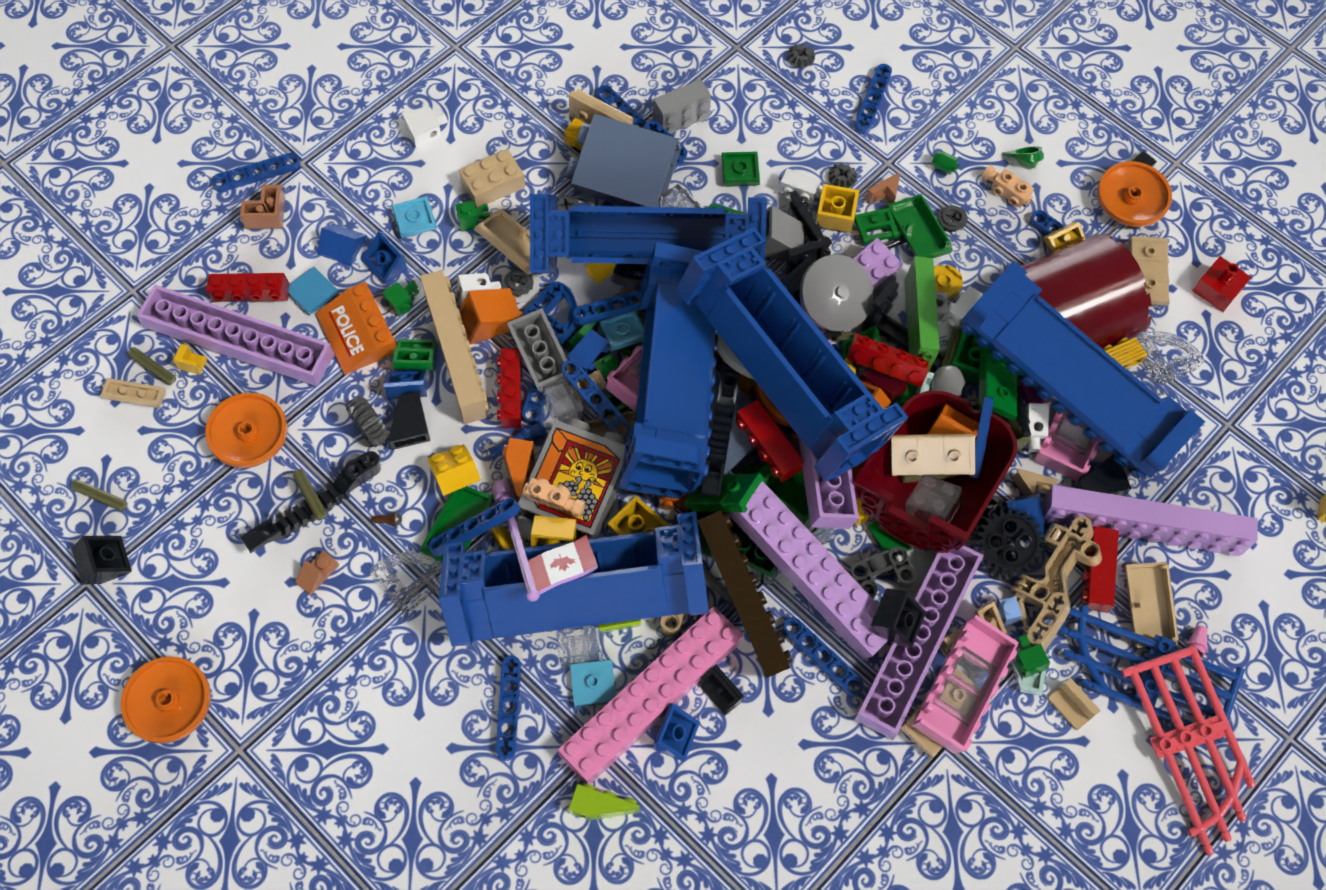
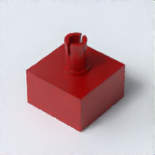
(1221, 283)

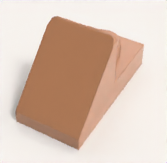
(886, 189)
(314, 574)

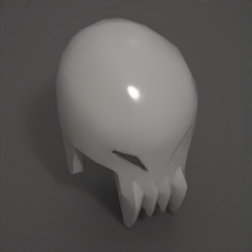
(948, 379)

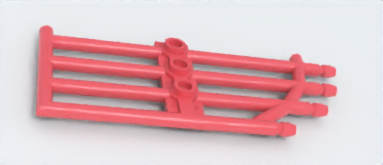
(1193, 735)

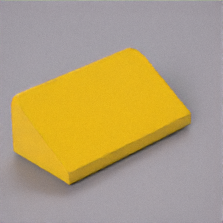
(1064, 236)
(599, 271)
(502, 538)

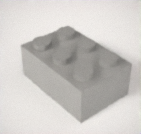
(682, 107)

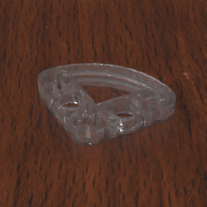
(1160, 366)
(411, 591)

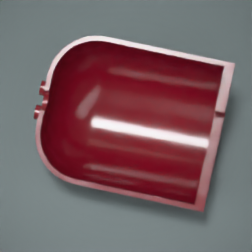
(1095, 288)
(886, 495)

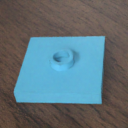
(414, 217)
(623, 330)
(592, 683)

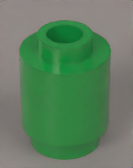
(945, 162)

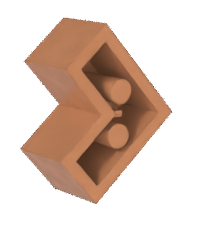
(267, 211)

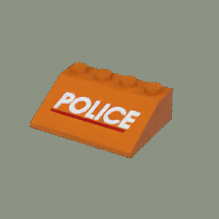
(356, 329)

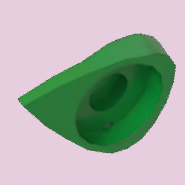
(1027, 156)

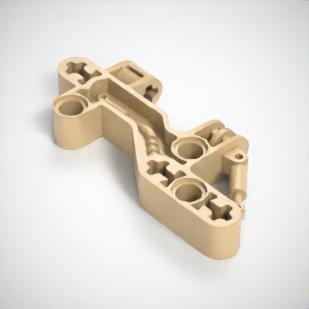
(1069, 547)

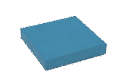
(312, 291)

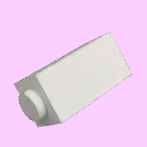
(805, 185)
(965, 302)

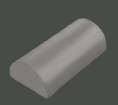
(539, 348)

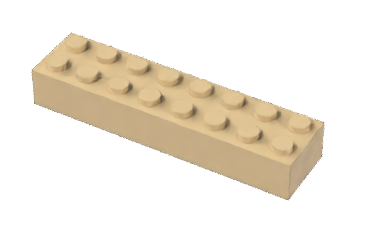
(455, 346)

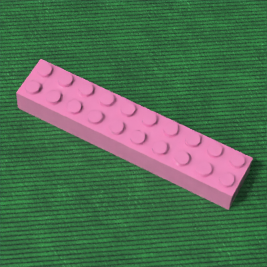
(649, 696)

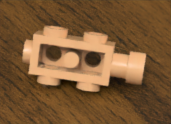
(1009, 186)
(552, 495)

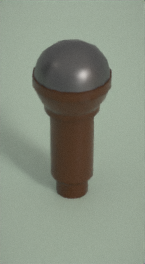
(394, 519)

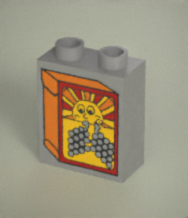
(584, 465)

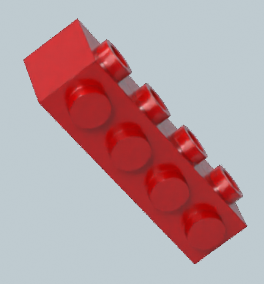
(248, 287)
(888, 360)
(510, 388)
(769, 441)
(1101, 579)

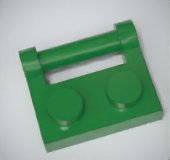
(874, 221)

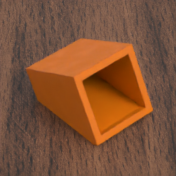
(487, 313)
(953, 422)

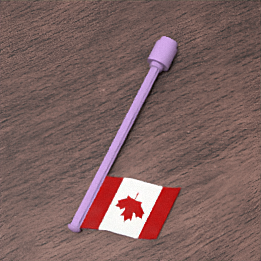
(552, 566)

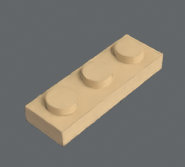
(133, 393)

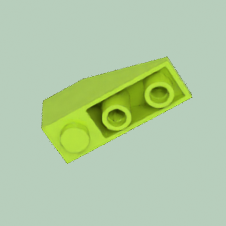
(598, 805)

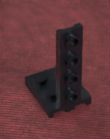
(819, 243)
(889, 327)

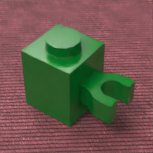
(469, 215)
(400, 299)
(606, 365)
(1030, 659)

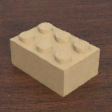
(492, 178)

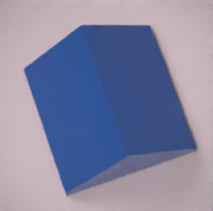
(340, 243)
(384, 259)
(401, 382)
(1033, 506)
(676, 733)

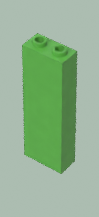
(922, 310)

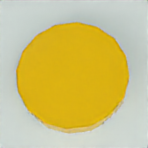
(948, 280)

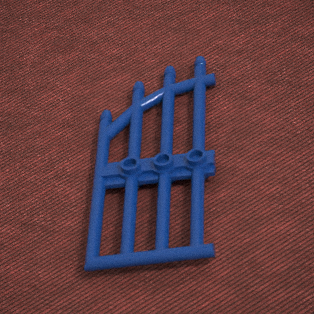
(1159, 647)

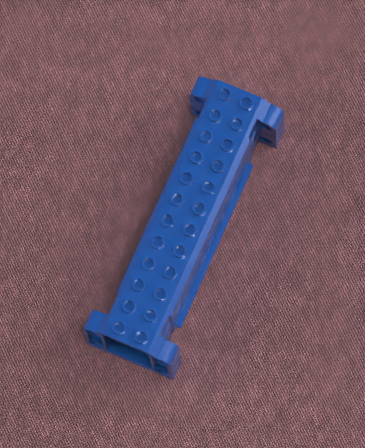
(630, 233)
(788, 355)
(1078, 376)
(674, 387)
(634, 580)

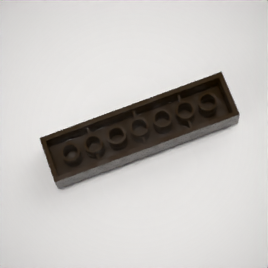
(745, 596)

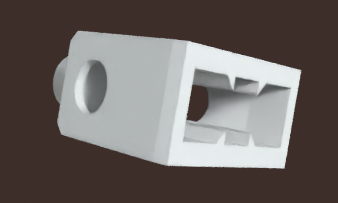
(423, 125)
(473, 282)
(1038, 424)

